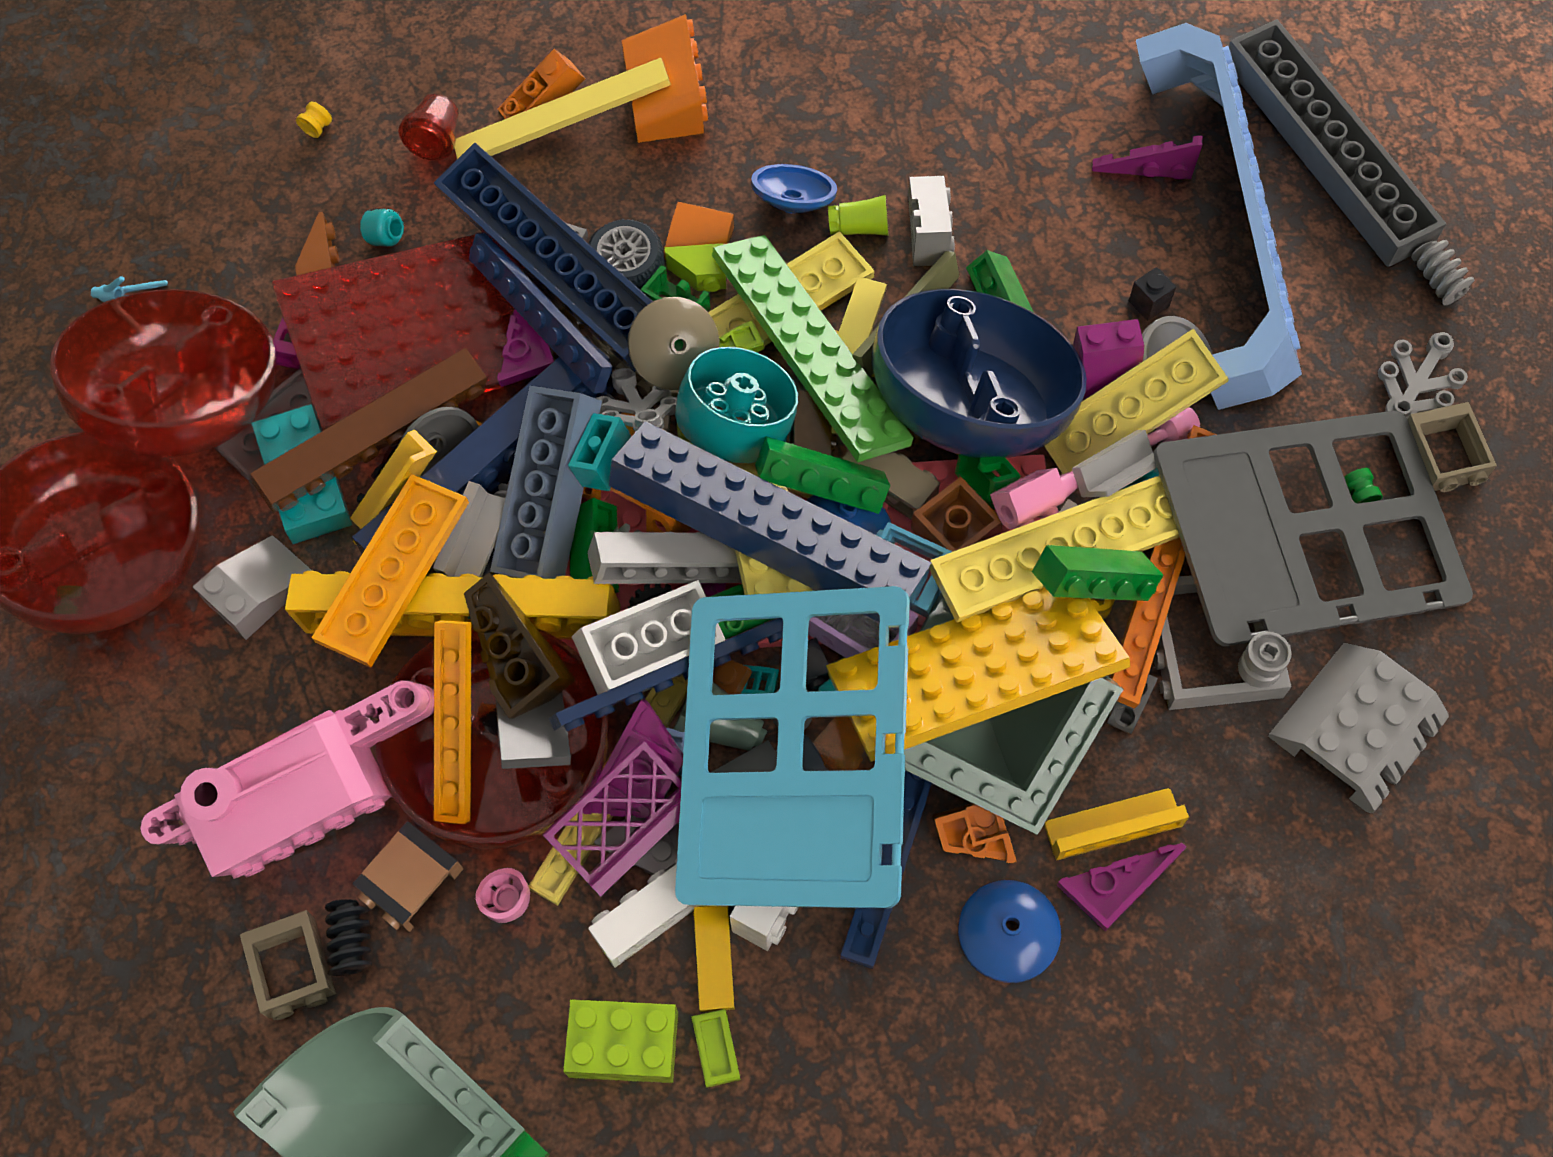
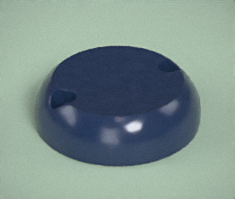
(976, 373)

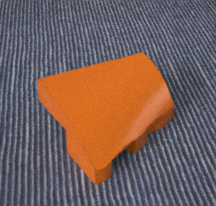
(699, 226)
(974, 832)

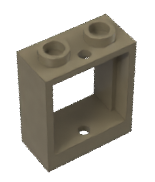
(1464, 421)
(275, 934)

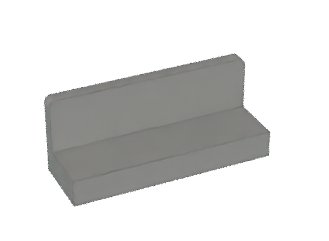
(1115, 466)
(473, 536)

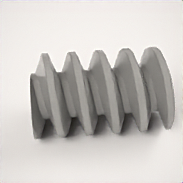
(1442, 271)

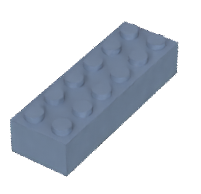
(542, 489)

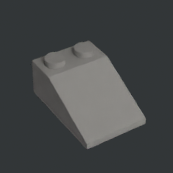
(251, 585)

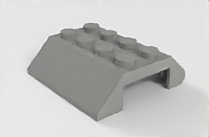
(1362, 721)

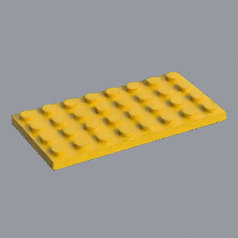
(988, 665)

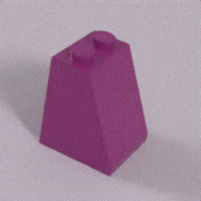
(1108, 351)

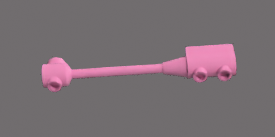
(1046, 489)

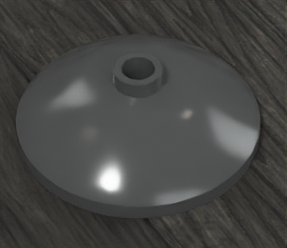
(443, 430)

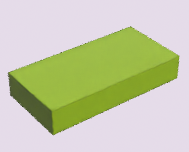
(715, 1048)

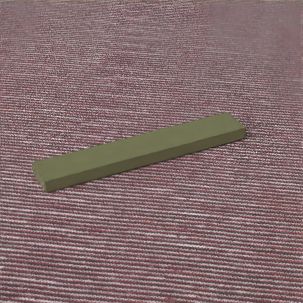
(939, 276)

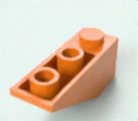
(548, 81)

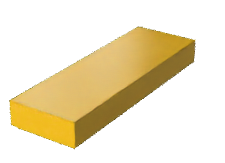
(713, 958)

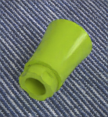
(859, 217)

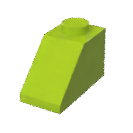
(696, 266)

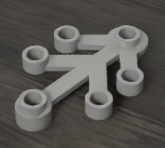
(1419, 381)
(624, 382)

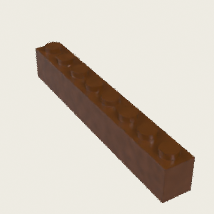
(366, 432)

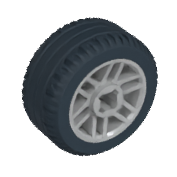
(630, 248)

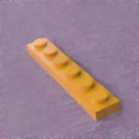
(452, 721)

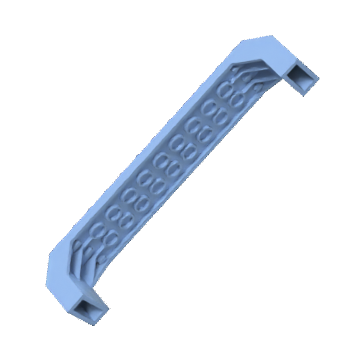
(1270, 355)

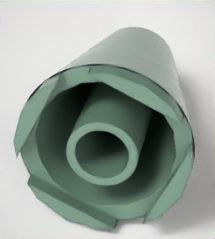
(732, 733)

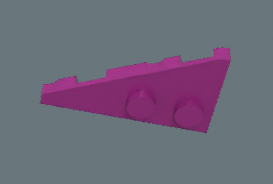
(1154, 160)
(524, 353)
(1112, 889)

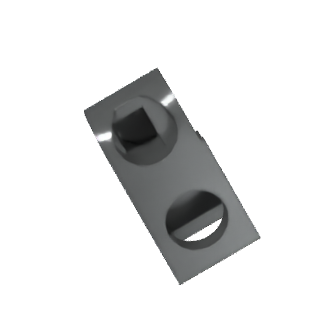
(1126, 717)

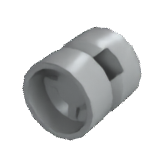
(1264, 659)

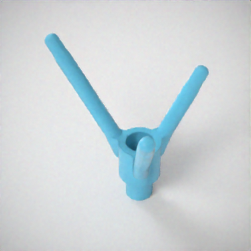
(113, 290)

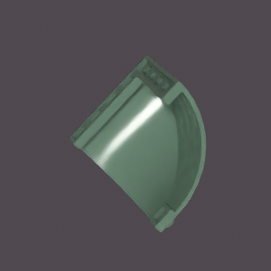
(1021, 757)
(375, 1092)

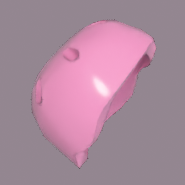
(508, 899)

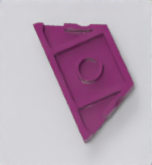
(648, 727)

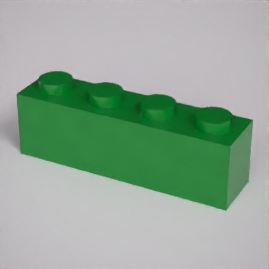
(822, 475)
(1097, 573)

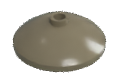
(654, 335)

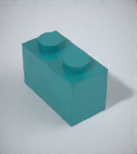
(596, 449)

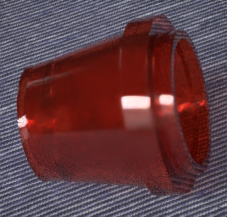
(430, 128)

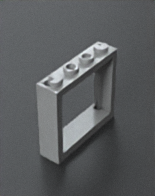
(1211, 695)

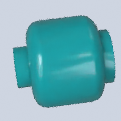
(381, 227)

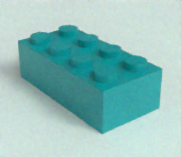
(313, 513)

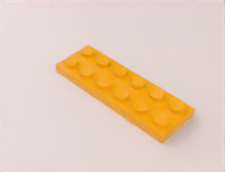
(390, 570)

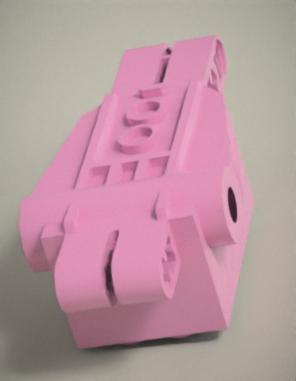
(289, 787)

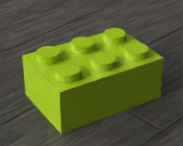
(621, 1041)

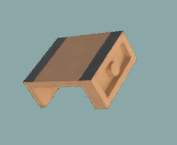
(405, 875)

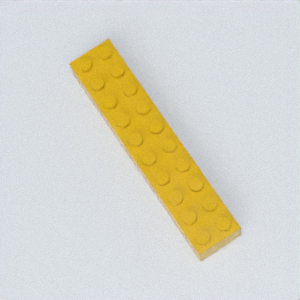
(552, 605)

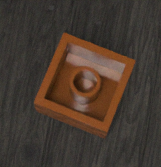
(956, 518)

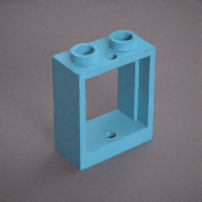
(929, 549)

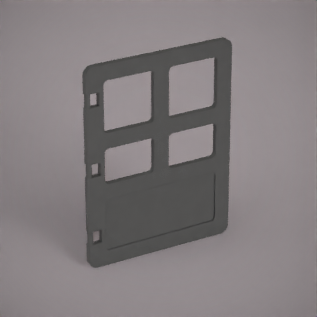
(1248, 544)

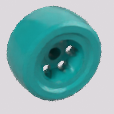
(744, 387)

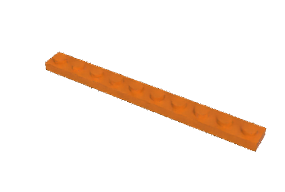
(1149, 616)

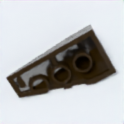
(518, 658)

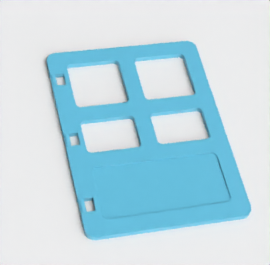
(793, 831)

